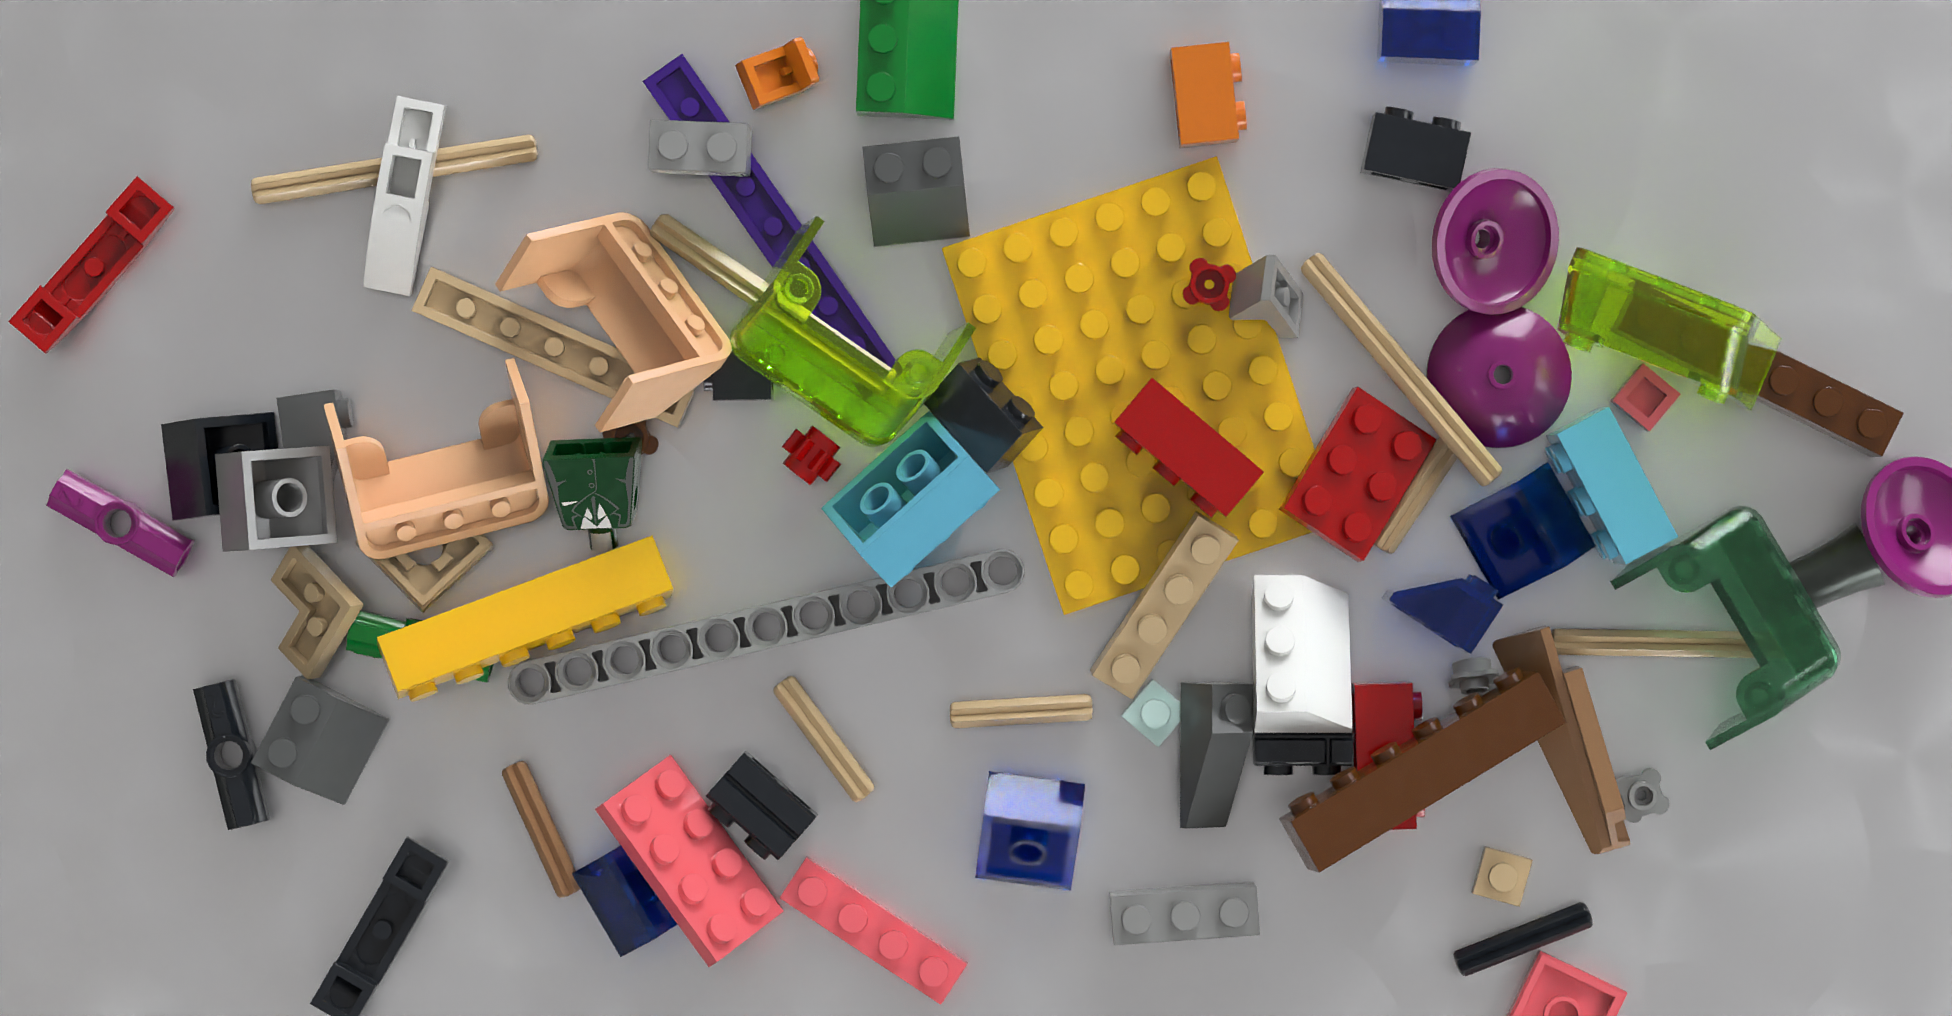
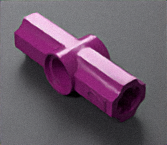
(93, 509)

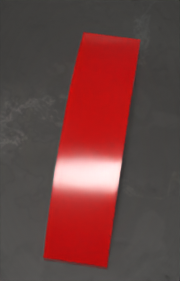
(93, 267)

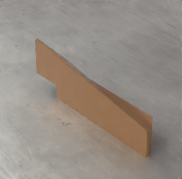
(1577, 747)

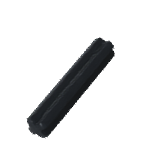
(1523, 939)

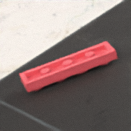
(873, 930)

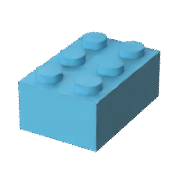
(1609, 487)
(910, 499)

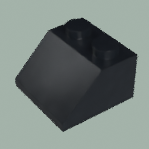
(191, 457)

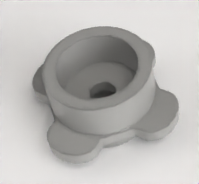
(1473, 675)
(1654, 800)

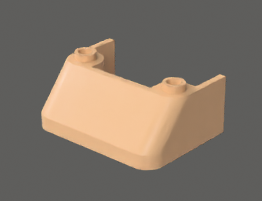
(637, 301)
(446, 490)

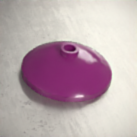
(1514, 243)
(1464, 367)
(1915, 501)

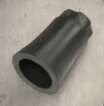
(1838, 568)

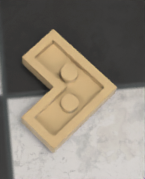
(324, 608)

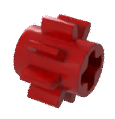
(811, 455)

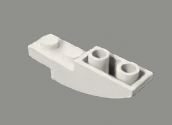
(403, 196)

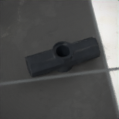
(241, 786)

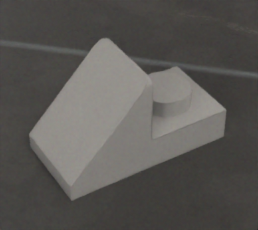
(1267, 294)

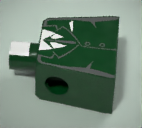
(595, 485)

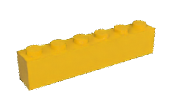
(525, 618)

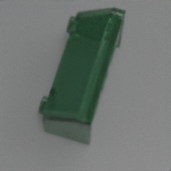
(1763, 601)

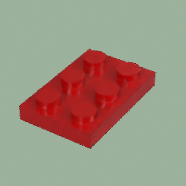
(1357, 474)

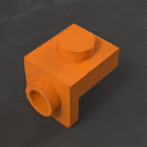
(778, 73)

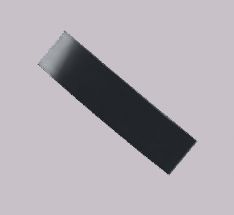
(381, 930)

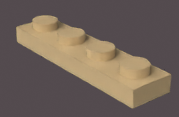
(1164, 605)

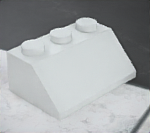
(1300, 656)

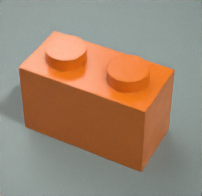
(1206, 94)

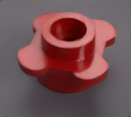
(1200, 273)

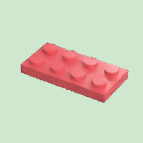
(689, 860)

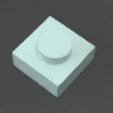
(1154, 713)

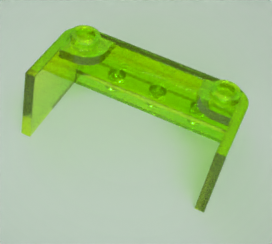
(1667, 327)
(825, 370)

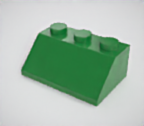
(907, 58)

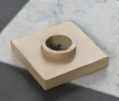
(427, 583)

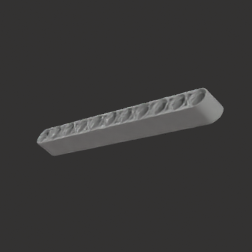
(744, 636)

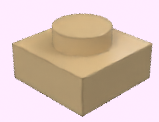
(1501, 876)

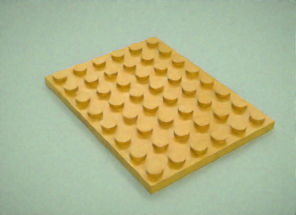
(1078, 323)

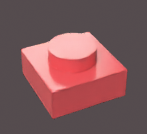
(1645, 397)

